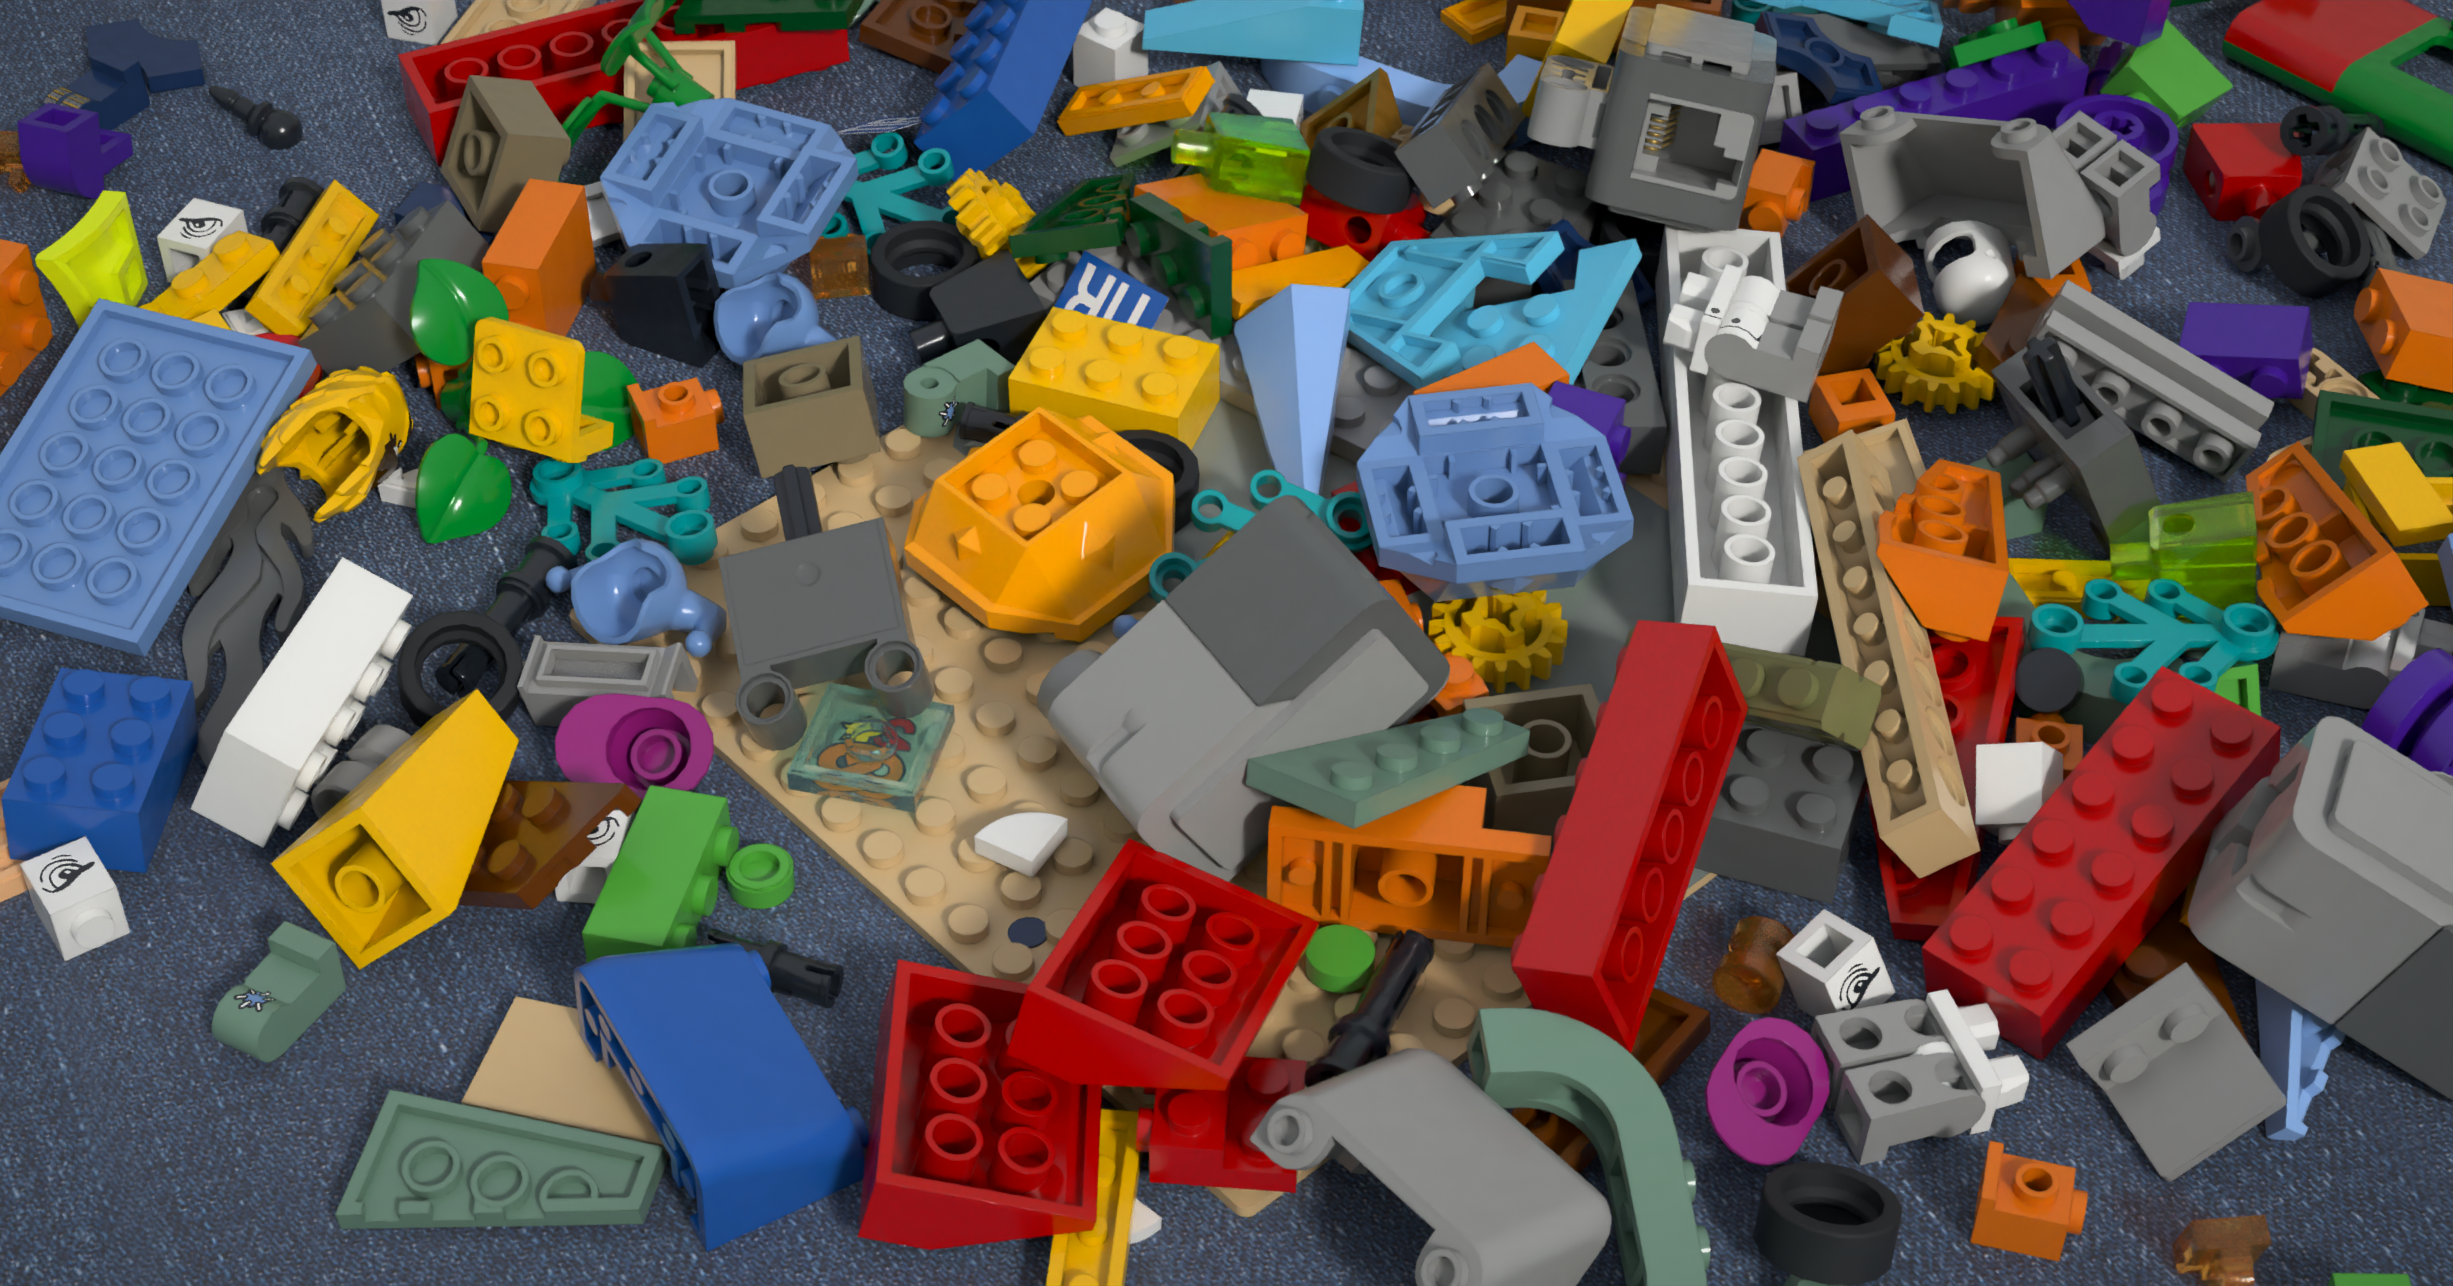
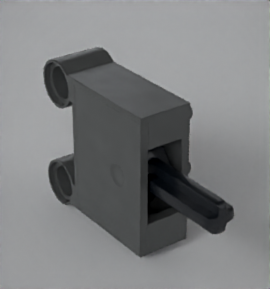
(2074, 445)
(819, 614)

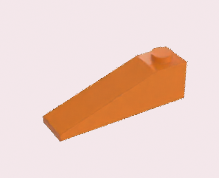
(1949, 549)
(2322, 557)

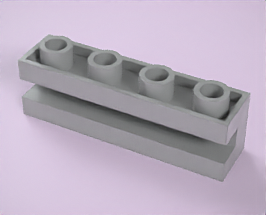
(2156, 382)

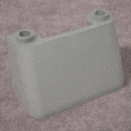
(1945, 169)
(1458, 1159)

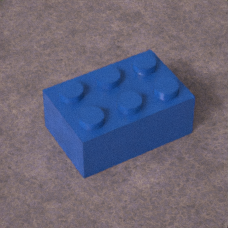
(102, 767)

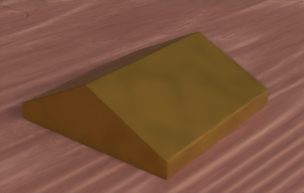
(1364, 106)

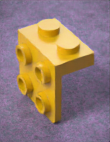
(531, 392)

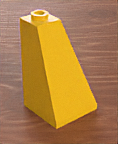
(405, 835)

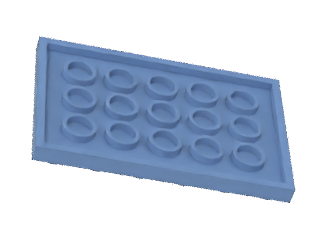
(133, 469)

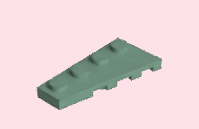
(1389, 768)
(488, 1168)

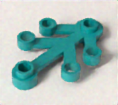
(882, 193)
(562, 485)
(1235, 517)
(2234, 635)

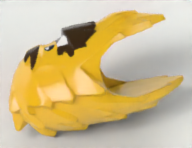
(342, 436)

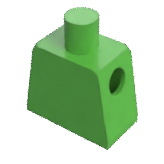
(2169, 76)

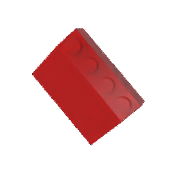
(1159, 978)
(961, 1131)

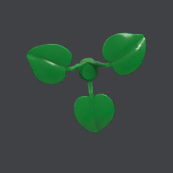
(667, 86)
(456, 483)

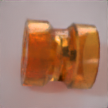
(1750, 972)

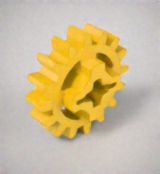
(990, 215)
(1936, 365)
(1502, 635)

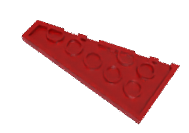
(1978, 699)

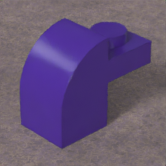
(68, 150)

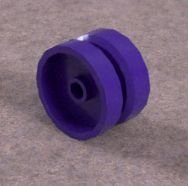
(2138, 125)
(2417, 712)

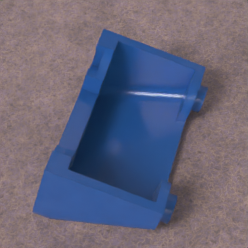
(721, 1082)

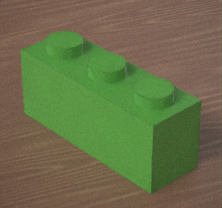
(663, 875)

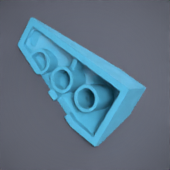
(1260, 29)

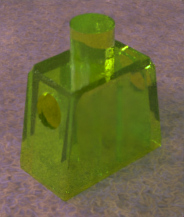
(1247, 155)
(2201, 545)

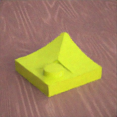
(97, 258)

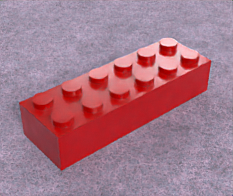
(1632, 830)
(2100, 860)

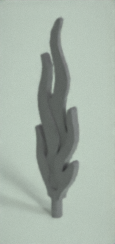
(244, 595)

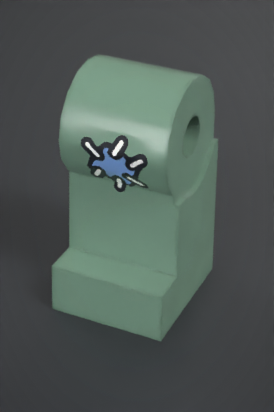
(943, 387)
(280, 994)

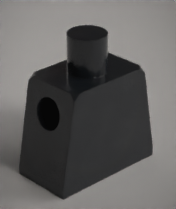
(663, 300)
(984, 304)

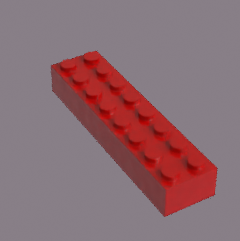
(565, 59)

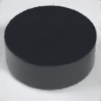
(2049, 681)

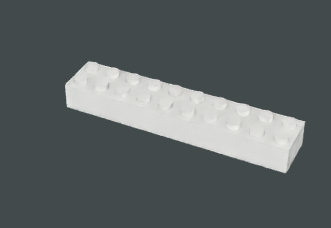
(1733, 470)

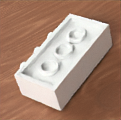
(305, 704)

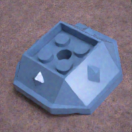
(729, 178)
(1491, 493)

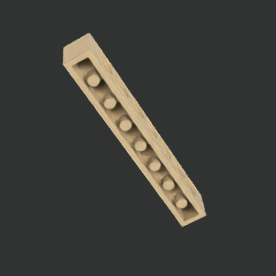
(1910, 746)

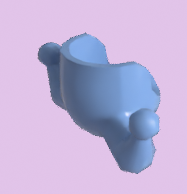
(767, 318)
(638, 595)

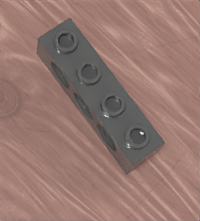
(1461, 137)
(1624, 369)

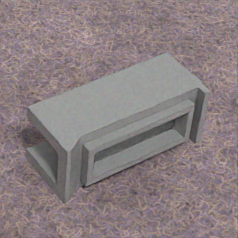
(567, 673)

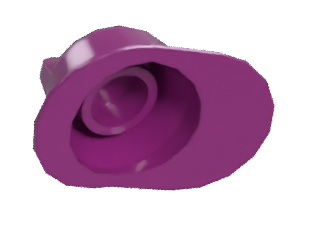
(635, 743)
(1767, 1091)

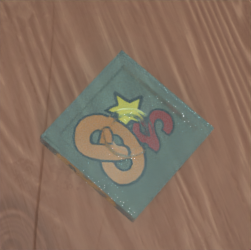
(866, 754)

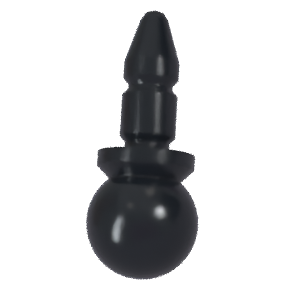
(275, 128)

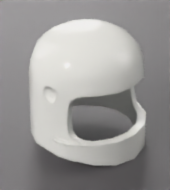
(1975, 283)

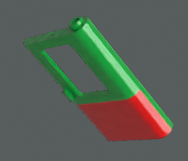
(2348, 60)

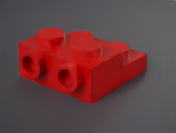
(1206, 1133)

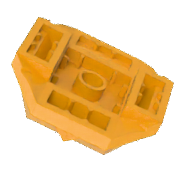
(1045, 527)

